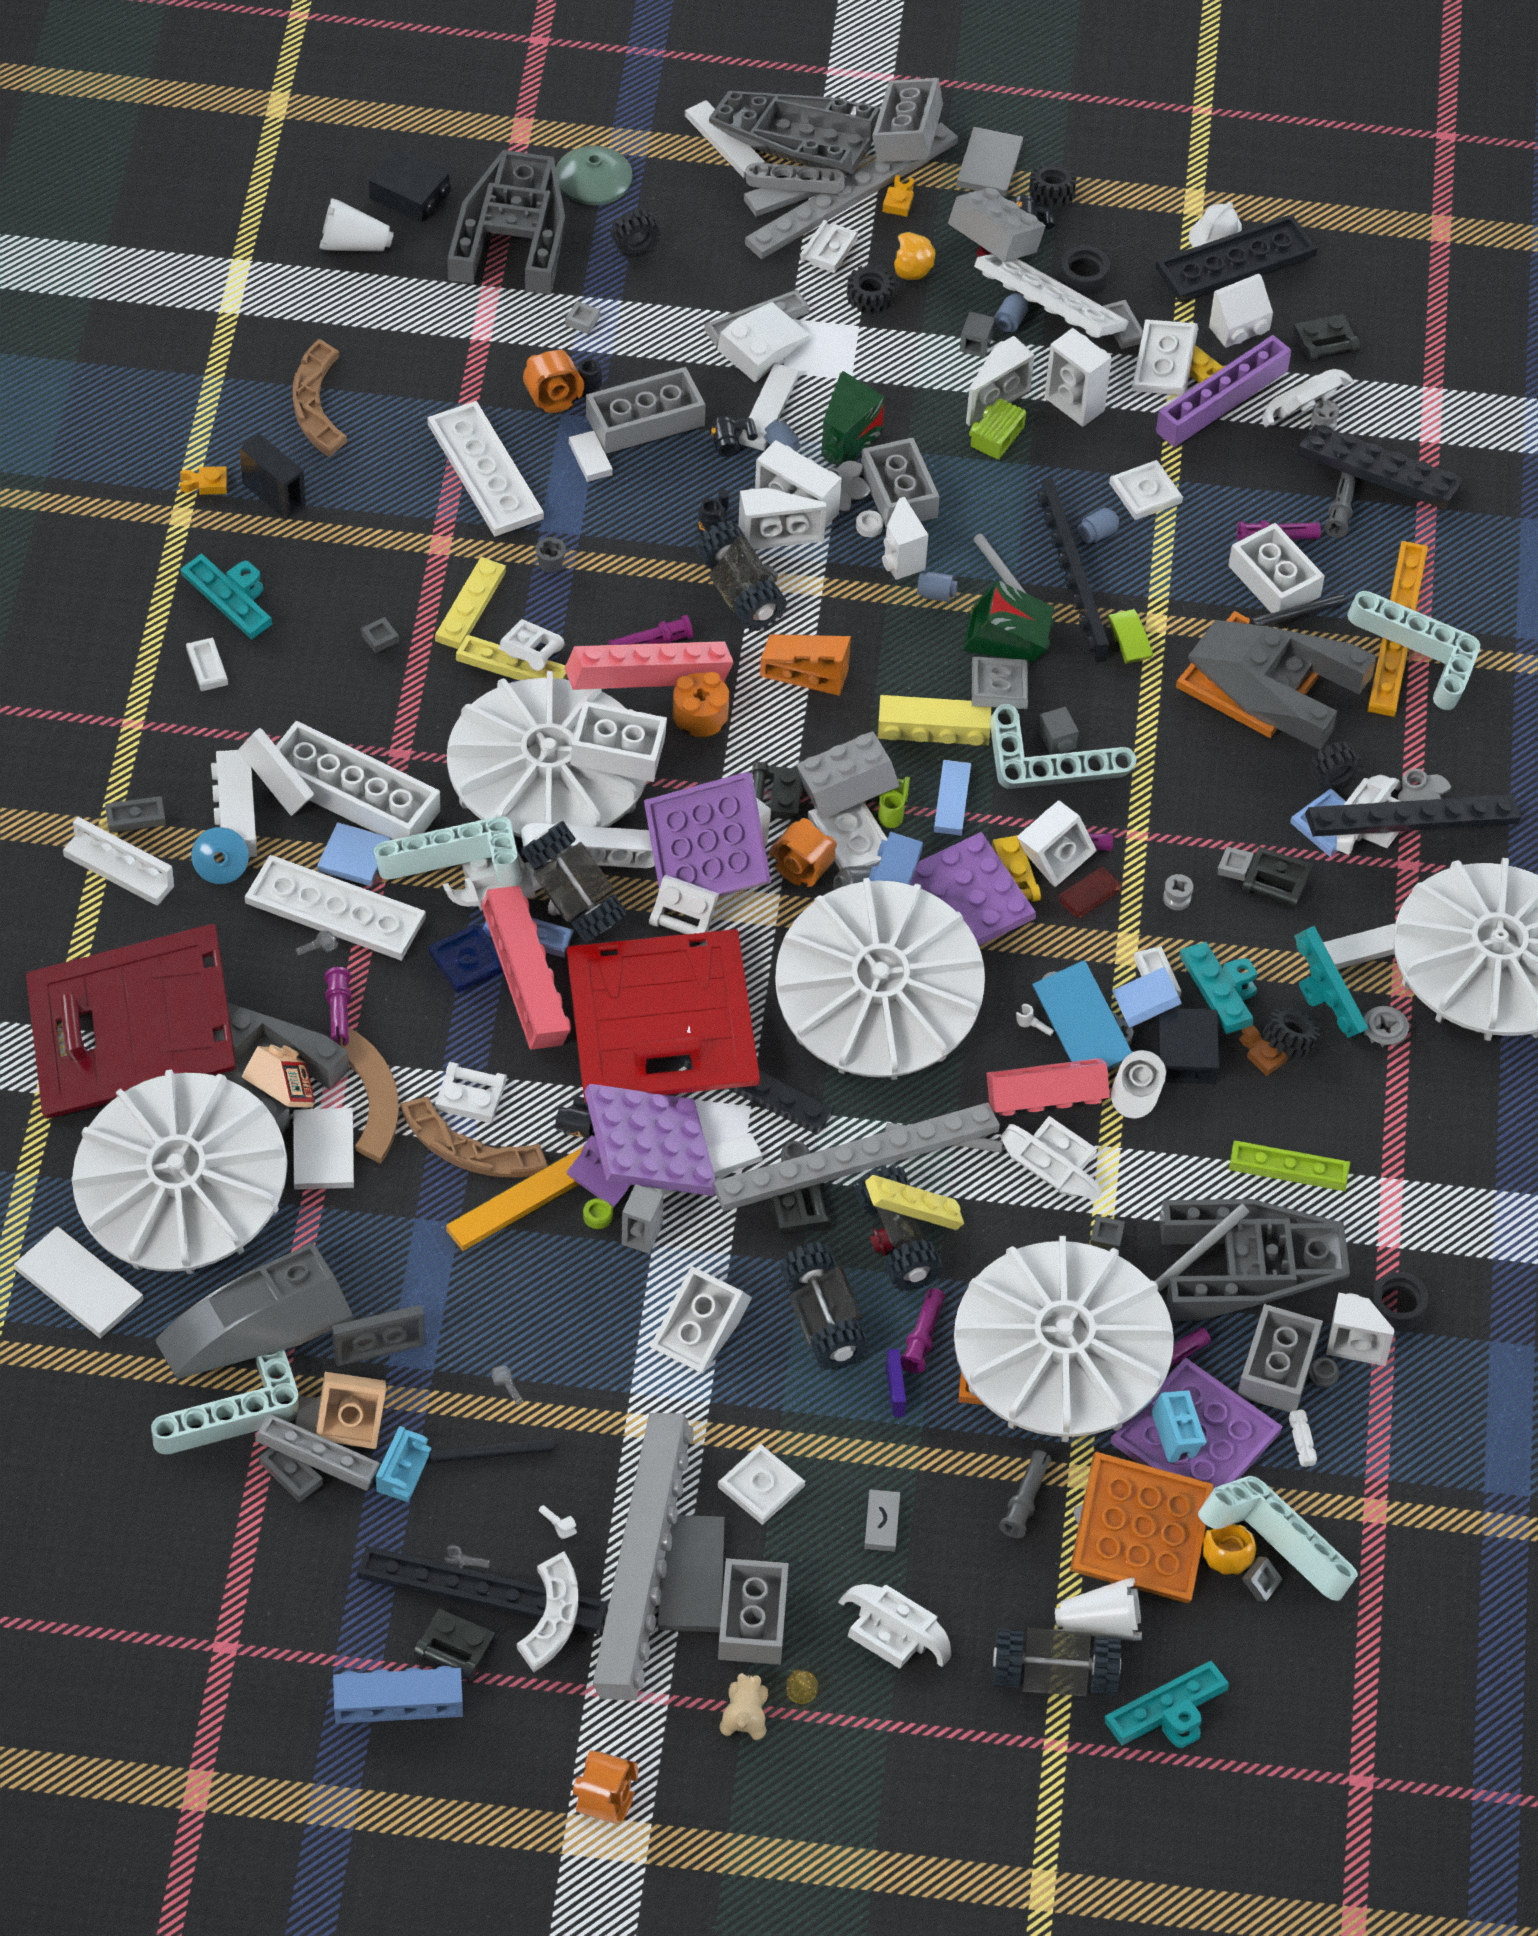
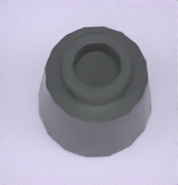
(550, 554)

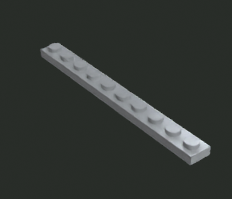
(827, 205)
(856, 1156)

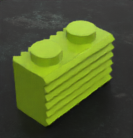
(997, 428)

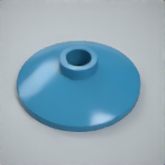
(225, 841)

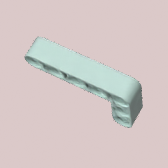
(1423, 635)
(1050, 763)
(453, 847)
(235, 1407)
(1283, 1528)

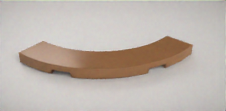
(307, 398)
(381, 1096)
(466, 1152)

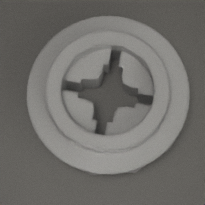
(1390, 1018)

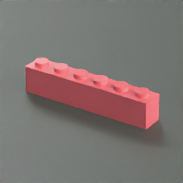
(644, 664)
(525, 967)

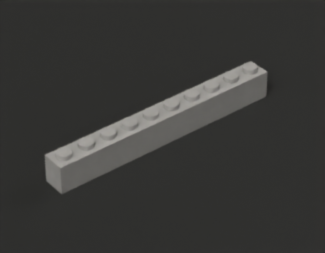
(642, 1557)

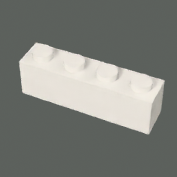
(234, 796)

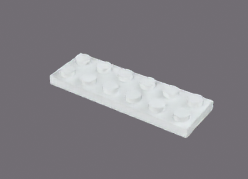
(1052, 295)
(485, 468)
(335, 907)

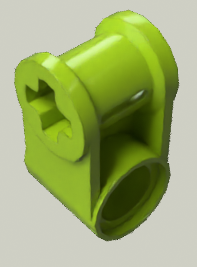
(893, 804)

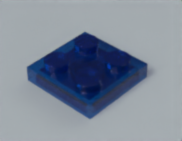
(466, 958)

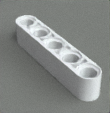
(606, 845)

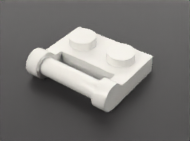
(525, 637)
(687, 900)
(468, 1100)

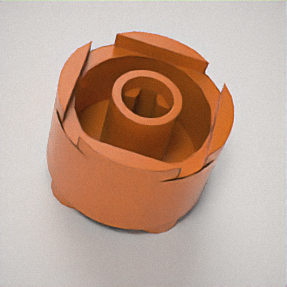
(553, 380)
(700, 703)
(803, 853)
(605, 1787)

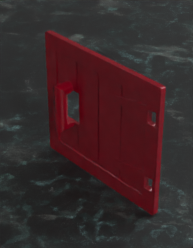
(149, 1013)

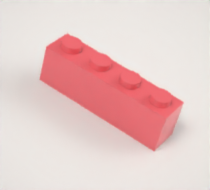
(1047, 1086)

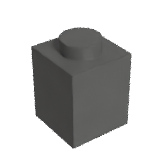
(977, 334)
(1058, 731)

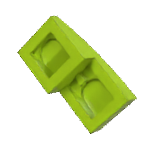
(1131, 636)

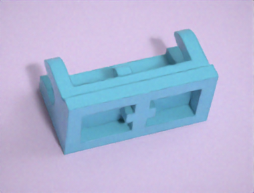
(1178, 1425)
(403, 1464)

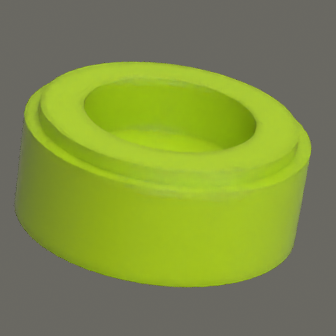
(598, 1213)

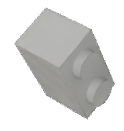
(642, 1218)

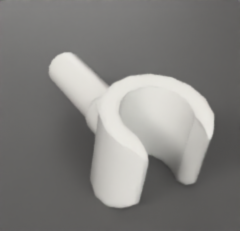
(1028, 1019)
(563, 1527)

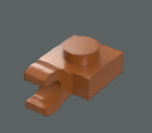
(1260, 1052)

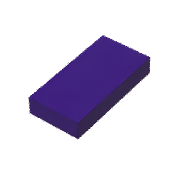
(895, 1383)

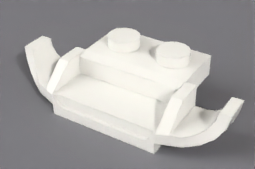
(1305, 394)
(1371, 790)
(481, 877)
(1054, 1156)
(895, 1625)

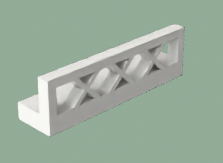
(118, 863)

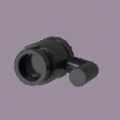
(1029, 205)
(592, 377)
(725, 434)
(712, 511)
(575, 1119)

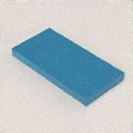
(1082, 1016)

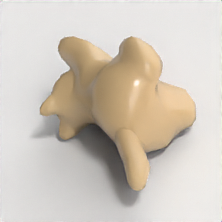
(745, 1707)

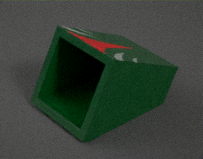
(851, 420)
(1009, 624)

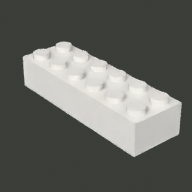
(359, 784)

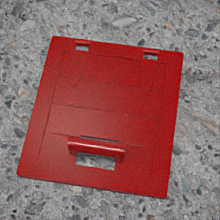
(645, 1001)

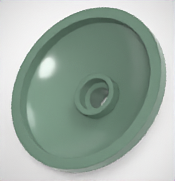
(594, 175)

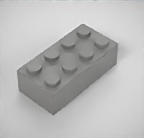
(907, 120)
(645, 410)

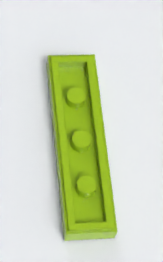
(1289, 1165)

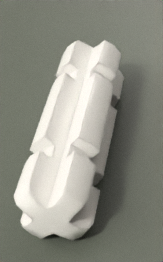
(1303, 1438)

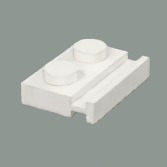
(829, 246)

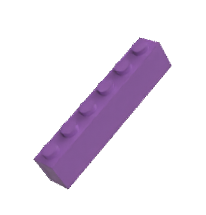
(1223, 391)

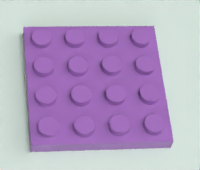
(710, 835)
(977, 886)
(650, 1140)
(1231, 1426)

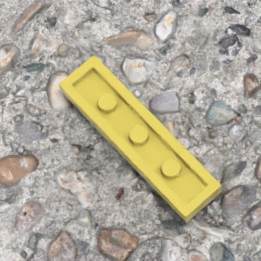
(470, 602)
(489, 657)
(914, 1202)

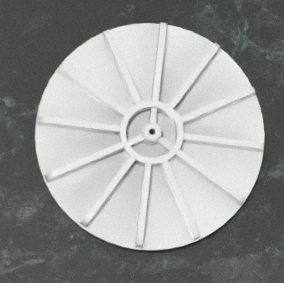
(515, 758)
(1473, 947)
(880, 978)
(179, 1172)
(1063, 1338)

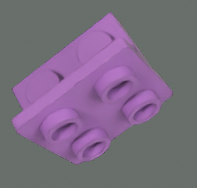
(589, 1173)

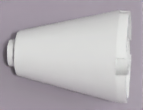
(353, 230)
(1104, 1612)

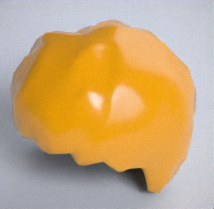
(914, 257)
(1229, 1549)

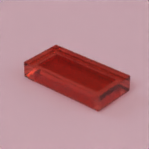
(1089, 892)

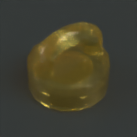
(801, 1686)

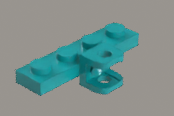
(231, 592)
(1327, 983)
(1222, 987)
(1169, 1706)

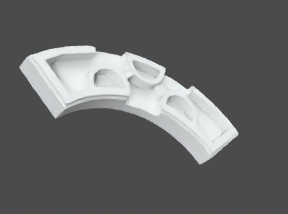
(559, 1614)

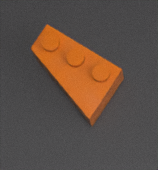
(807, 661)

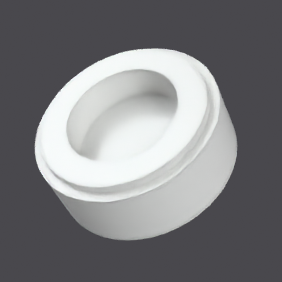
(869, 523)

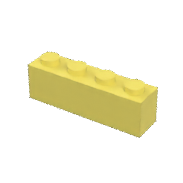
(933, 720)

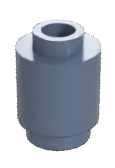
(1011, 312)
(782, 433)
(1098, 525)
(937, 586)

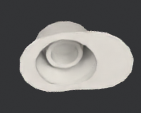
(1216, 223)
(1138, 1084)

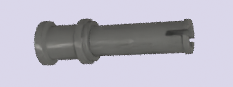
(1340, 509)
(1022, 1505)

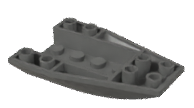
(799, 127)
(257, 1315)

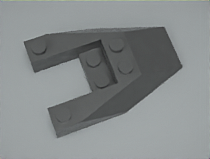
(518, 199)
(1267, 665)
(324, 1057)
(1267, 1255)

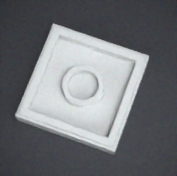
(1146, 490)
(761, 1484)

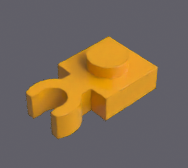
(899, 198)
(208, 480)

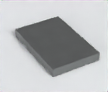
(378, 1335)

